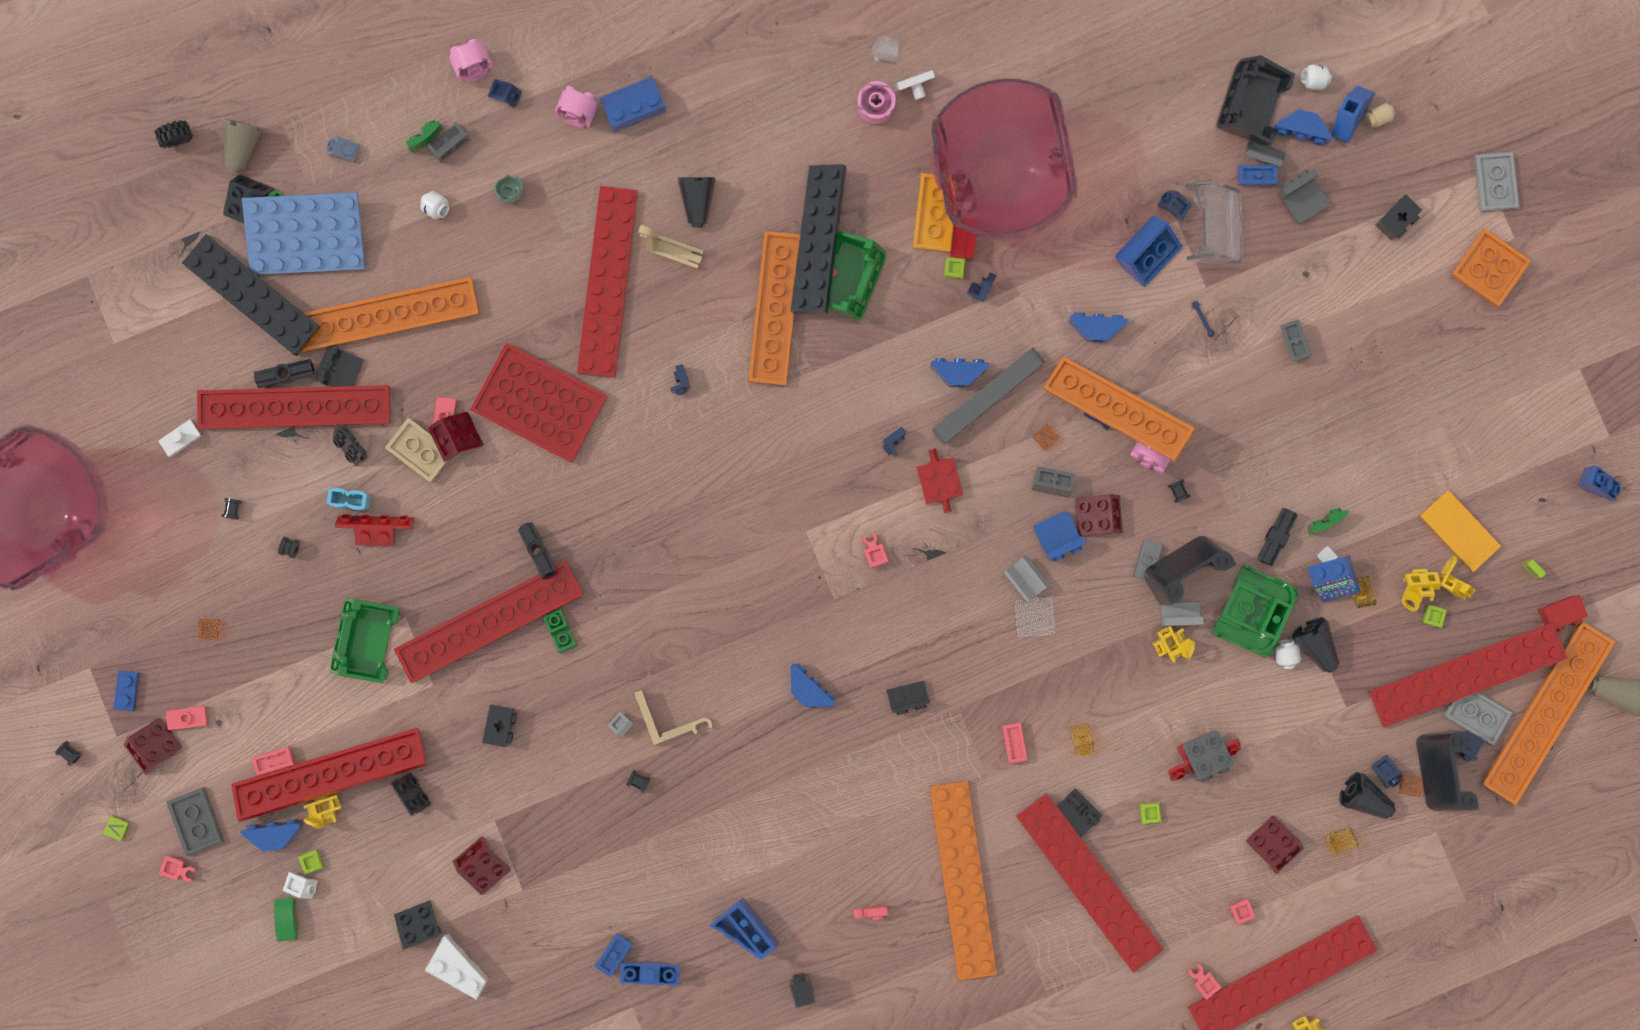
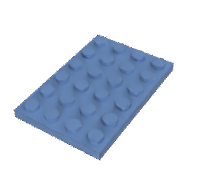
(304, 233)

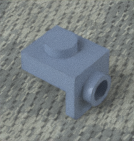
(342, 148)

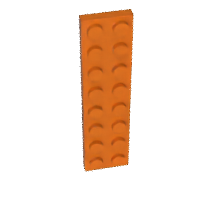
(773, 315)
(1119, 409)

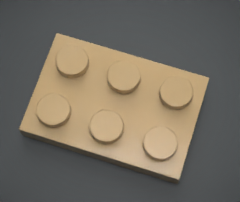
(417, 450)

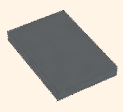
(195, 821)

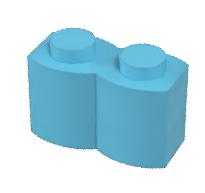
(349, 499)

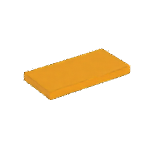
(932, 223)
(1460, 531)

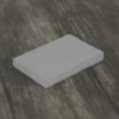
(1496, 181)
(1479, 716)

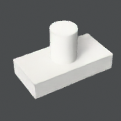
(915, 83)
(180, 438)

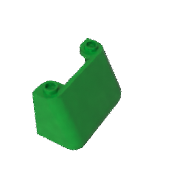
(858, 268)
(363, 640)

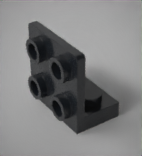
(240, 188)

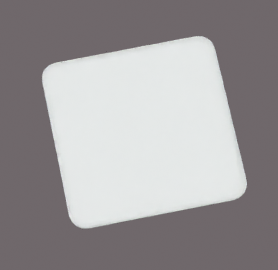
(1326, 554)

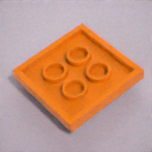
(1490, 267)

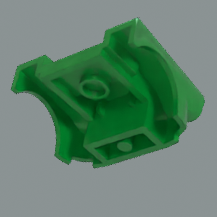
(1256, 611)

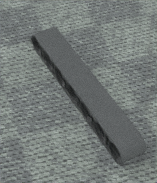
(988, 396)

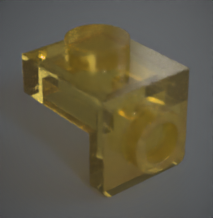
(1366, 596)
(1082, 739)
(1341, 841)

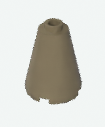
(239, 143)
(1619, 692)

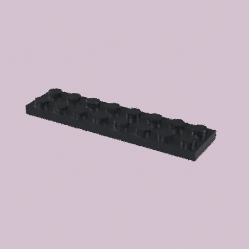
(818, 239)
(251, 295)

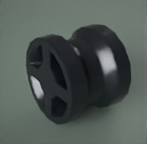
(289, 547)

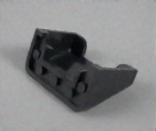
(1253, 98)
(1167, 573)
(1440, 771)

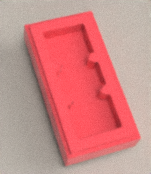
(444, 408)
(187, 718)
(1014, 742)
(273, 760)

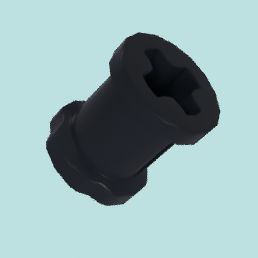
(1179, 491)
(231, 508)
(68, 753)
(638, 781)

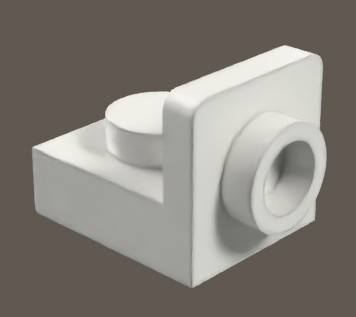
(300, 886)

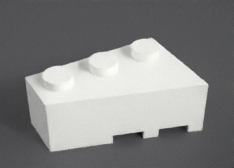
(456, 968)

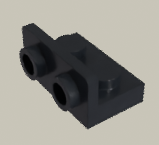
(907, 697)

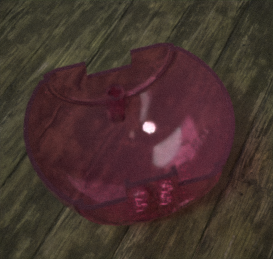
(1004, 159)
(48, 504)

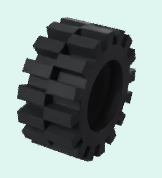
(173, 134)

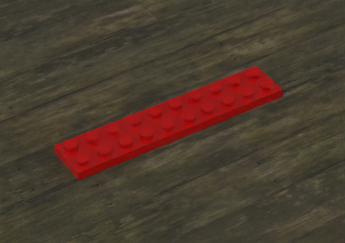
(607, 282)
(293, 407)
(487, 622)
(1468, 674)
(328, 774)
(1089, 882)
(1284, 977)

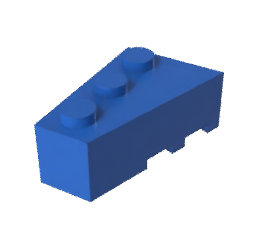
(746, 929)

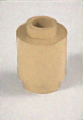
(1379, 115)

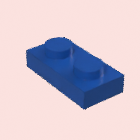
(1257, 175)
(126, 690)
(613, 955)

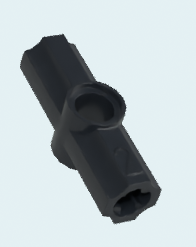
(273, 375)
(1277, 536)
(541, 560)

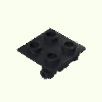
(338, 368)
(343, 440)
(411, 794)
(1079, 812)
(417, 925)

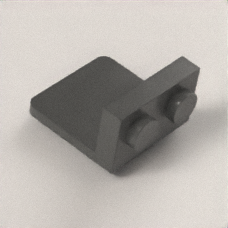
(1303, 196)
(1208, 756)

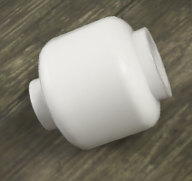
(1316, 77)
(434, 205)
(1288, 653)

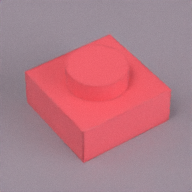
(1242, 911)

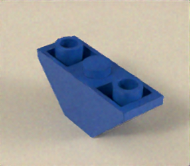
(1351, 113)
(1304, 126)
(1097, 327)
(958, 372)
(1599, 483)
(808, 690)
(273, 835)
(649, 973)

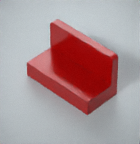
(962, 244)

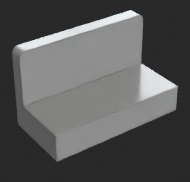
(1026, 578)
(1181, 614)

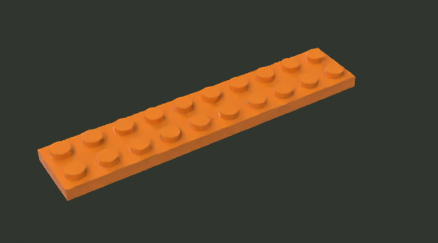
(393, 313)
(1547, 713)
(963, 880)

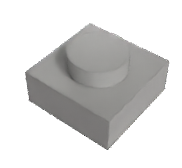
(620, 724)

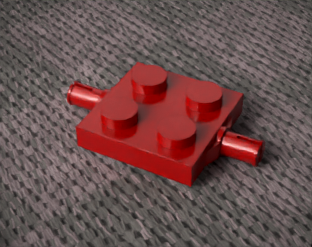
(940, 480)

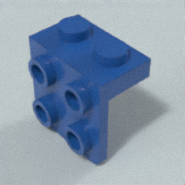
(1058, 536)

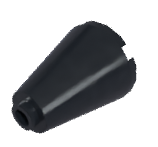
(696, 198)
(1318, 643)
(1366, 797)

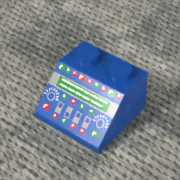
(1334, 578)

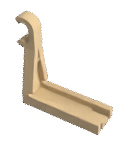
(670, 248)
(669, 734)

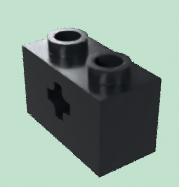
(1407, 210)
(496, 715)
(802, 990)

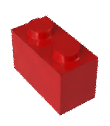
(1564, 612)

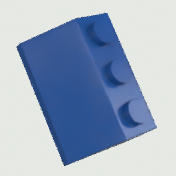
(633, 104)
(1149, 250)

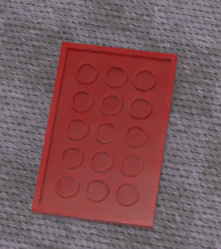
(539, 403)

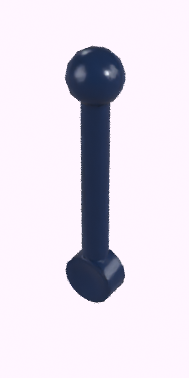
(1195, 305)

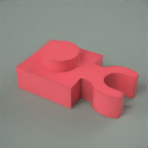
(875, 553)
(174, 868)
(875, 912)
(1205, 982)

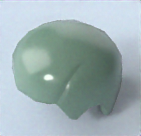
(509, 189)

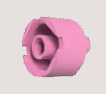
(470, 60)
(886, 102)
(576, 107)
(1149, 458)

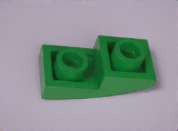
(430, 132)
(1331, 519)
(560, 631)
(284, 917)

